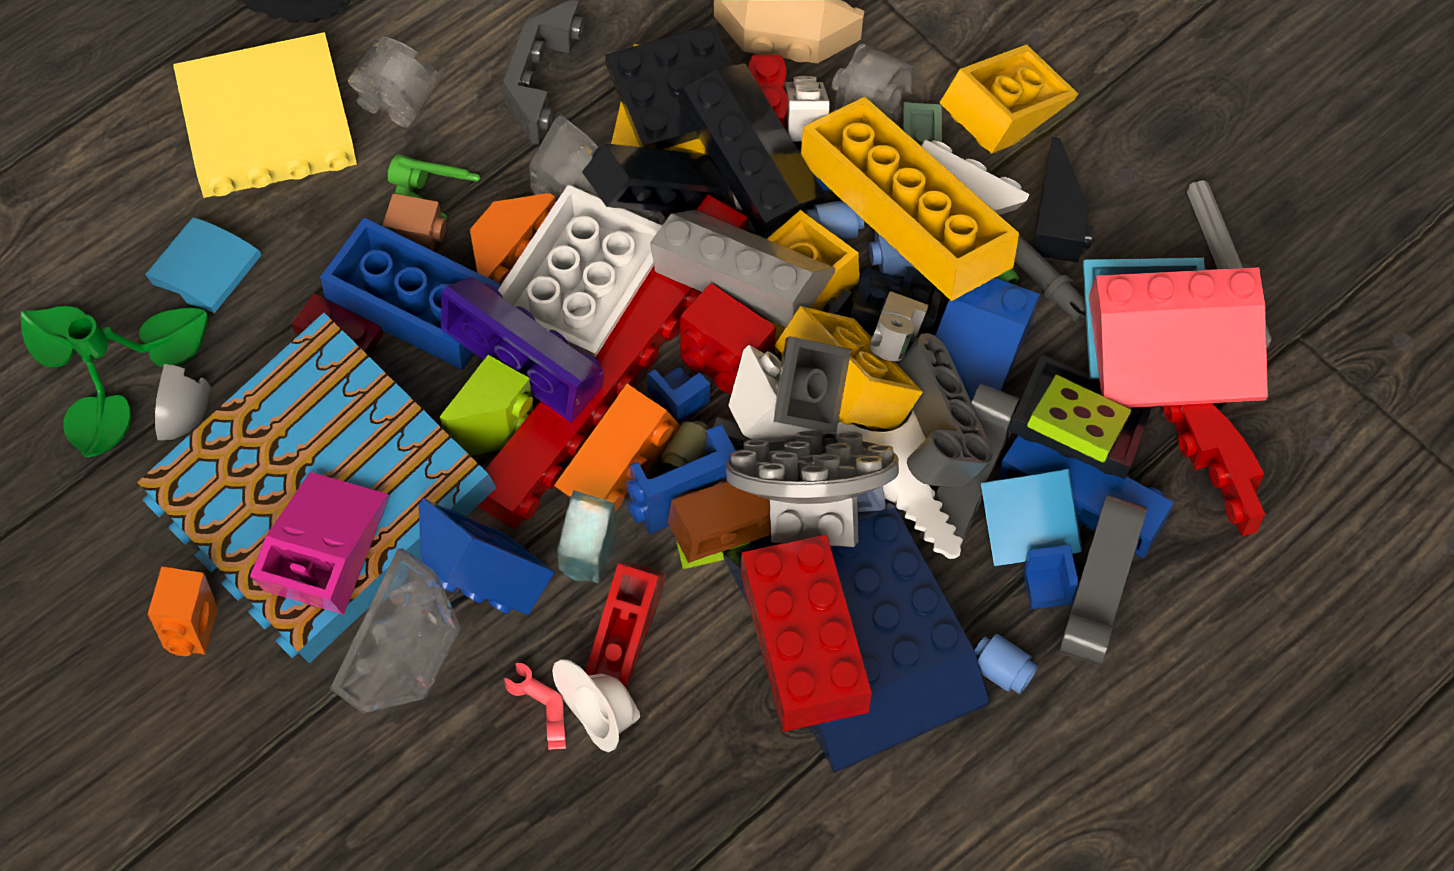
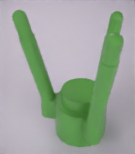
(413, 173)

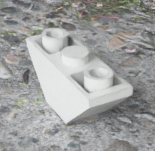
(805, 104)
(998, 193)

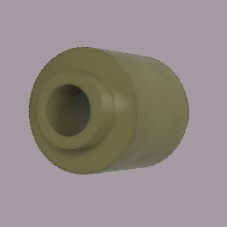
(685, 446)

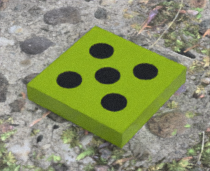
(1079, 418)

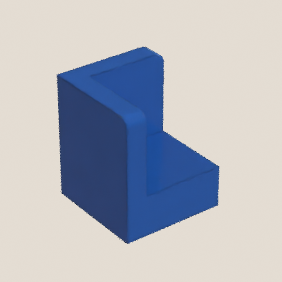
(679, 392)
(1050, 577)

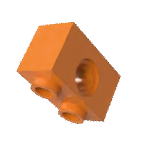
(183, 611)

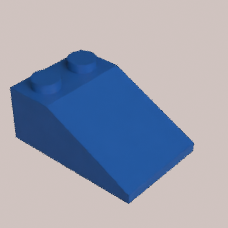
(987, 332)

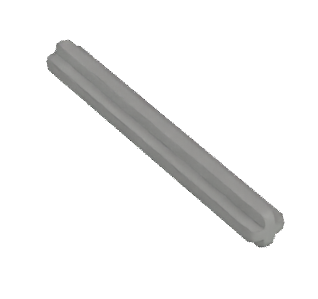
(1215, 229)

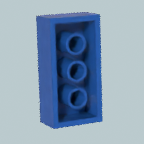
(397, 288)

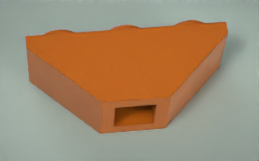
(506, 231)

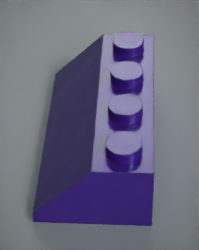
(493, 327)

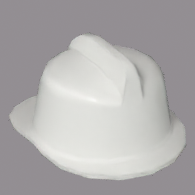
(597, 702)

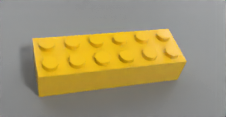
(909, 198)

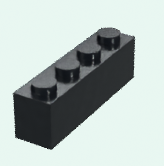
(653, 178)

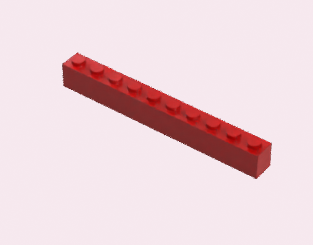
(548, 441)

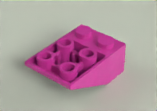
(320, 542)

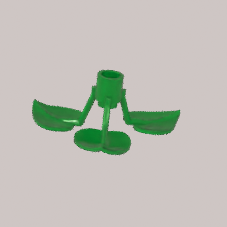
(56, 332)

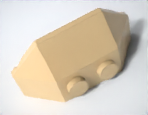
(791, 28)

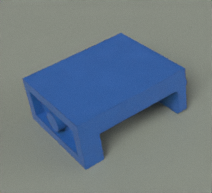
(653, 497)

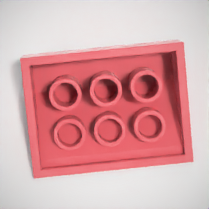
(1180, 337)

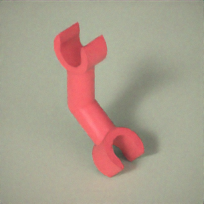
(547, 696)

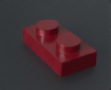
(361, 331)

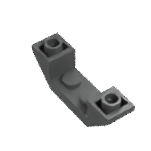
(551, 30)

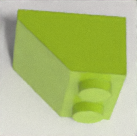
(488, 408)

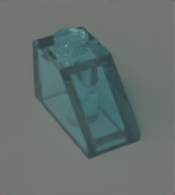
(586, 537)

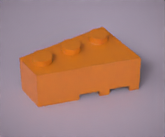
(627, 433)

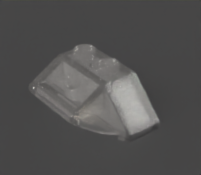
(399, 639)

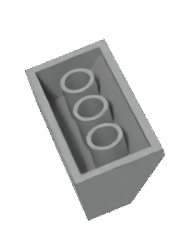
(743, 265)

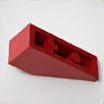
(625, 621)

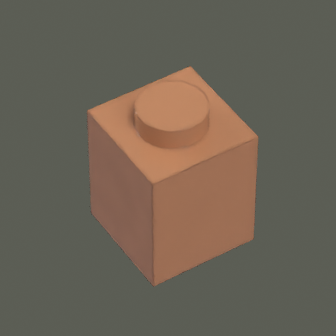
(416, 220)

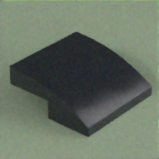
(875, 288)

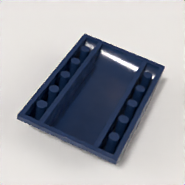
(907, 637)

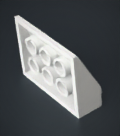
(582, 268)

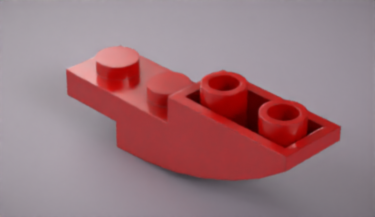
(1214, 442)

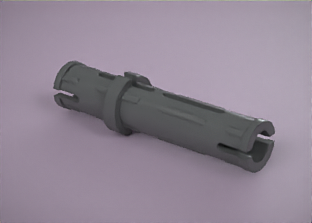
(1057, 287)

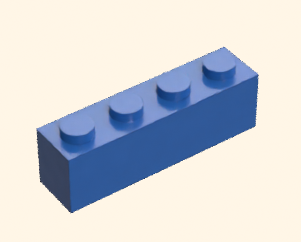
(1090, 488)

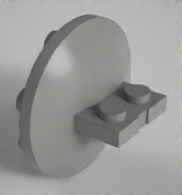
(813, 482)

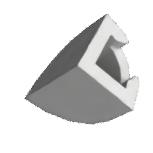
(179, 403)

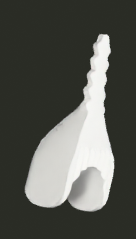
(906, 490)

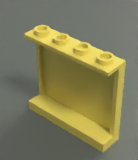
(264, 115)

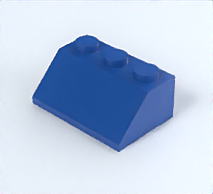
(480, 560)

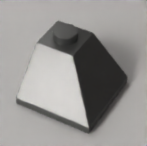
(811, 384)

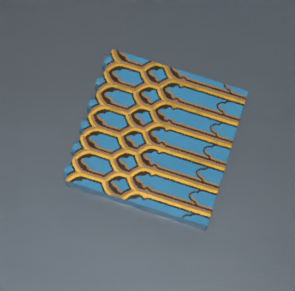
(318, 412)

